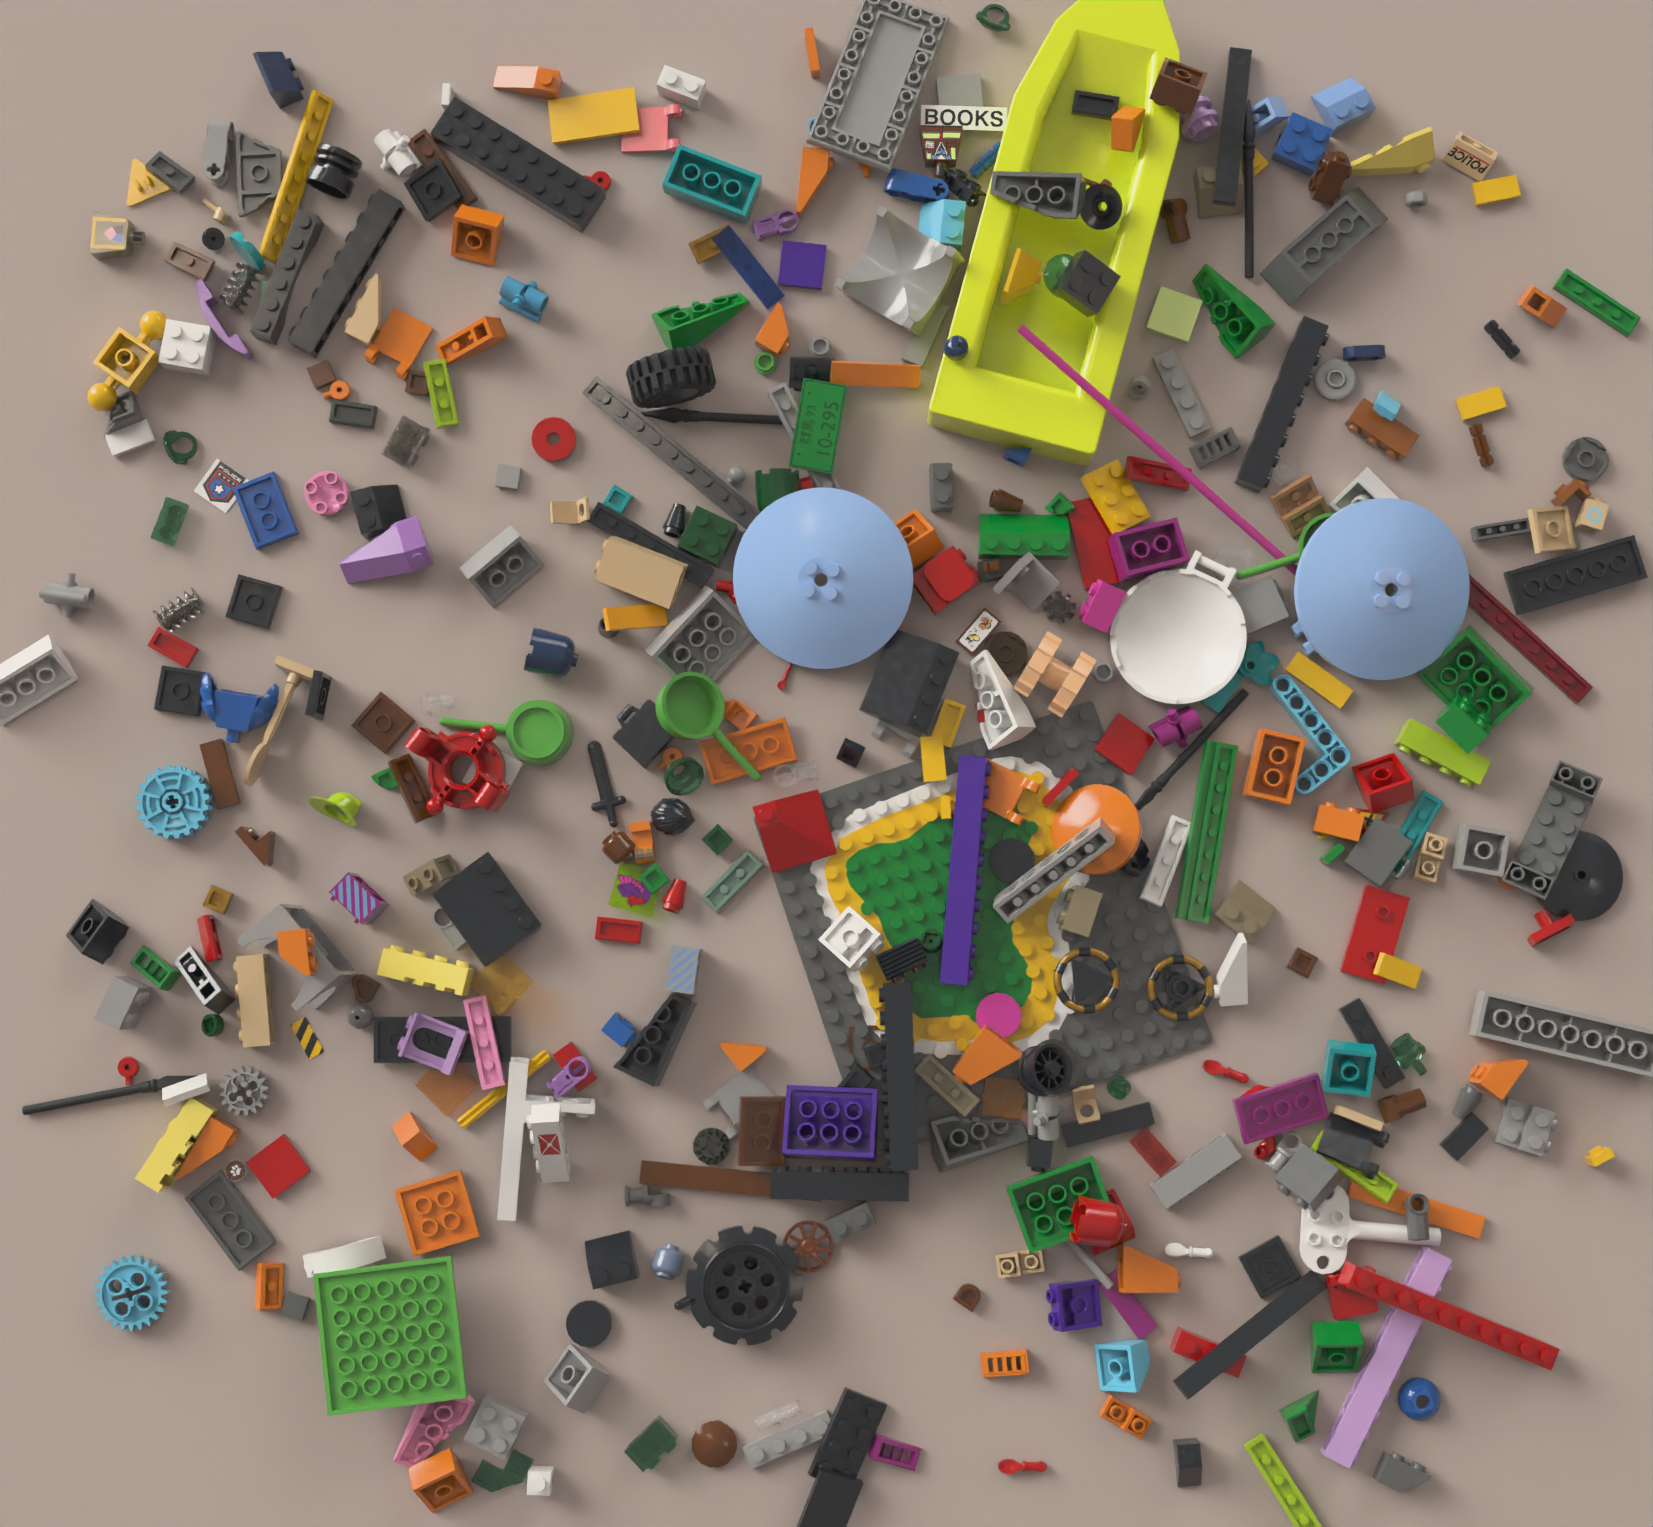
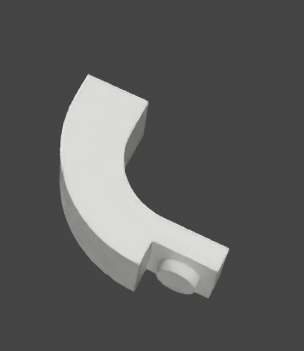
(345, 1257)

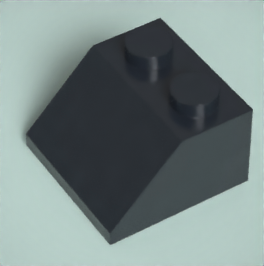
(377, 508)
(97, 932)
(611, 1259)

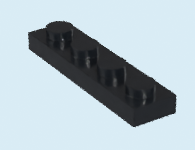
(1366, 1032)

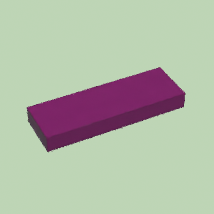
(1129, 1308)

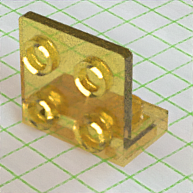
(502, 984)

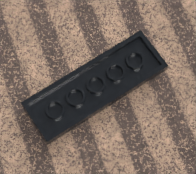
(1575, 575)
(391, 1029)

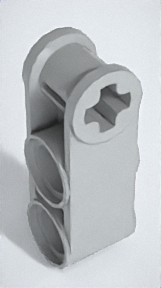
(218, 151)

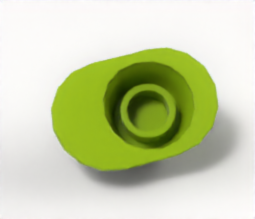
(338, 806)

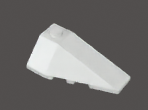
(1005, 713)

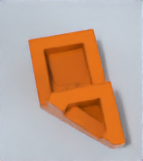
(739, 714)

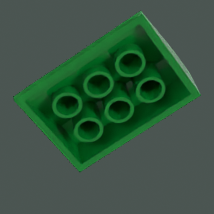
(1479, 672)
(1047, 1199)

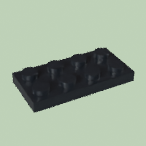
(848, 1434)

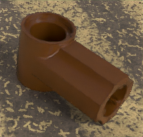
(1174, 213)
(1395, 1107)

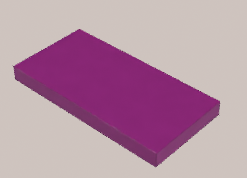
(1280, 1108)

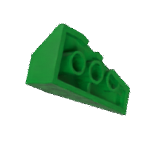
(1236, 316)
(693, 324)

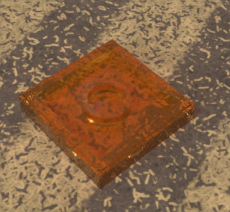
(447, 1090)

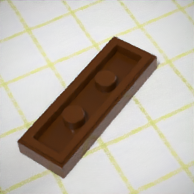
(220, 774)
(411, 787)

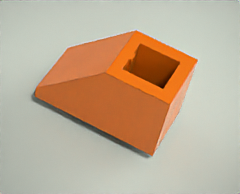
(1541, 305)
(296, 949)

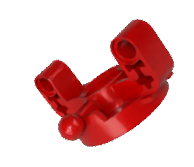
(488, 786)

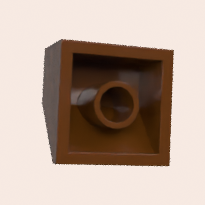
(1178, 86)

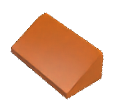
(269, 1285)

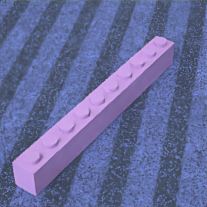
(1383, 1363)

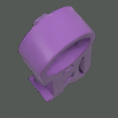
(771, 224)
(567, 1078)

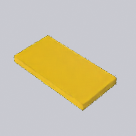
(593, 116)

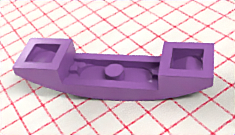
(207, 301)

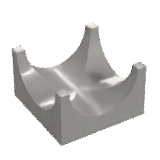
(901, 273)
(332, 969)

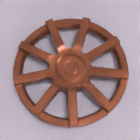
(809, 1246)

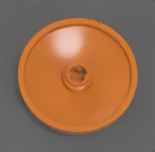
(1085, 807)

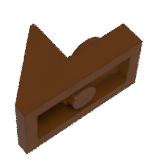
(262, 848)

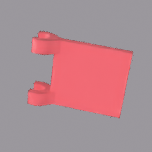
(653, 131)

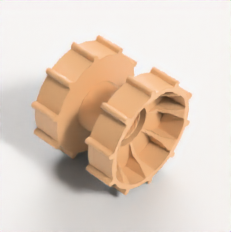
(1055, 674)

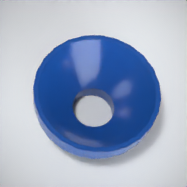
(1411, 1390)

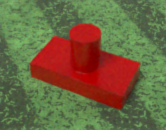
(1549, 927)

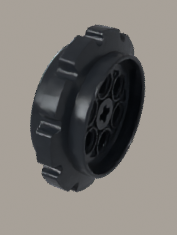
(754, 1322)

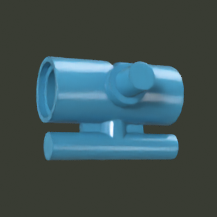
(523, 298)

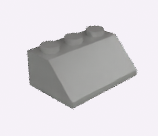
(501, 566)

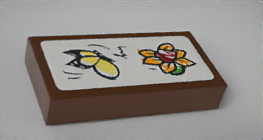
(978, 631)

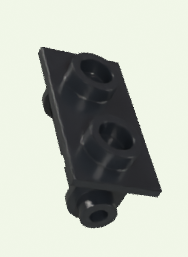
(971, 190)

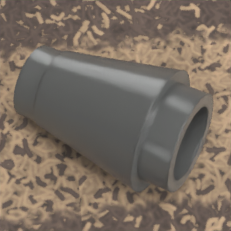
(1467, 1101)

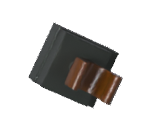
(990, 570)

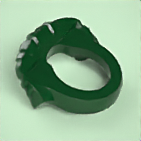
(1001, 26)
(177, 457)

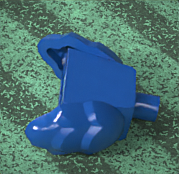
(236, 709)

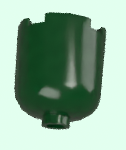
(775, 485)

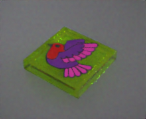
(631, 892)

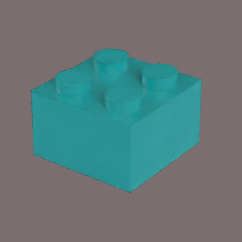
(1348, 1068)

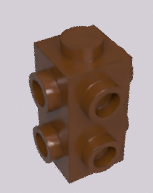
(1330, 177)

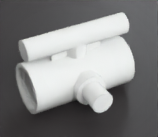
(397, 153)

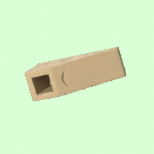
(367, 318)

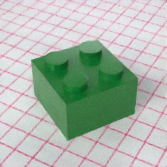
(1464, 723)

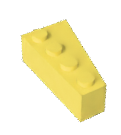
(425, 970)

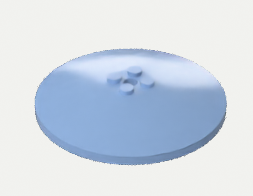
(864, 567)
(1345, 579)

